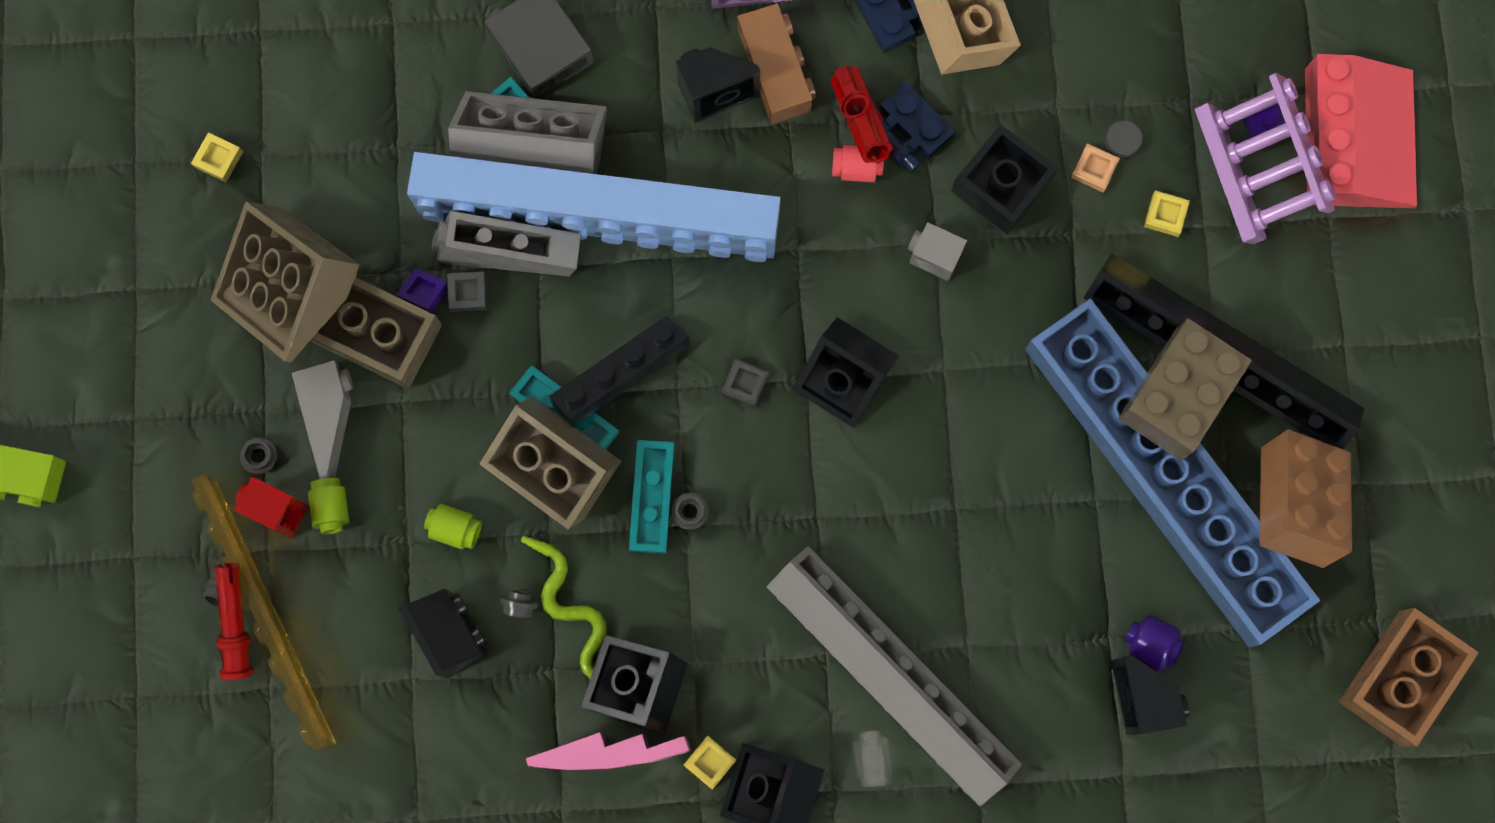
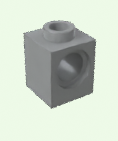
(936, 250)

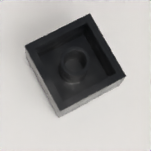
(1004, 179)

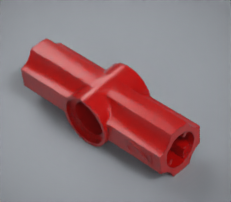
(861, 114)

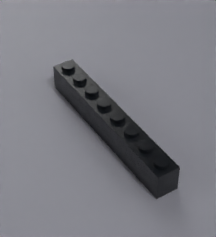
(1268, 379)

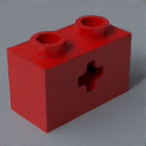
(270, 507)

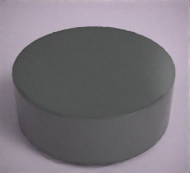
(1123, 139)

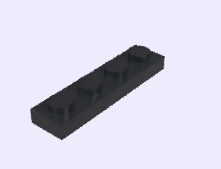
(619, 371)

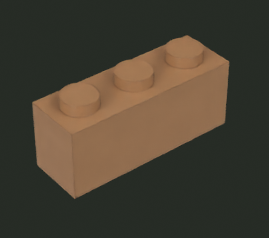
(769, 46)

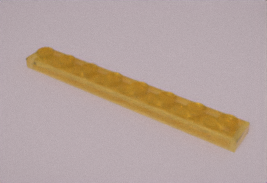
(268, 626)

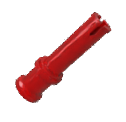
(233, 639)

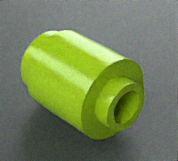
(328, 505)
(453, 526)

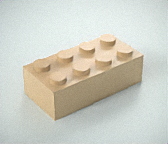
(968, 33)

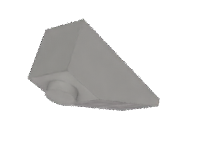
(325, 410)

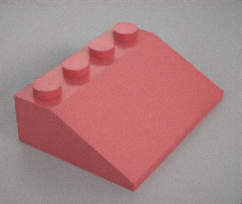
(1363, 129)

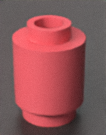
(851, 167)

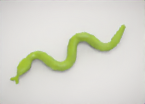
(569, 613)

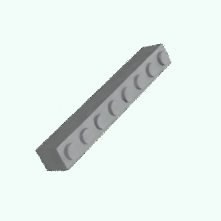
(894, 676)

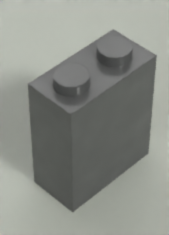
(539, 43)

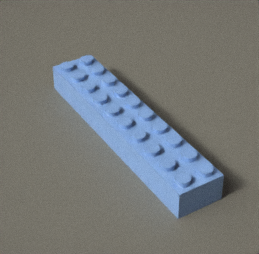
(598, 205)

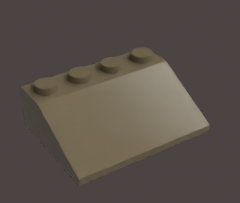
(281, 279)

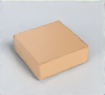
(1095, 168)

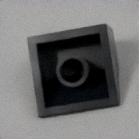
(715, 81)
(845, 371)
(444, 632)
(635, 684)
(1147, 698)
(771, 788)

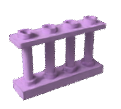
(1229, 154)

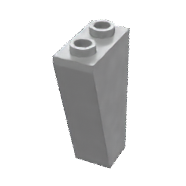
(505, 245)

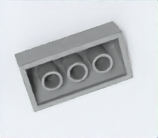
(528, 132)

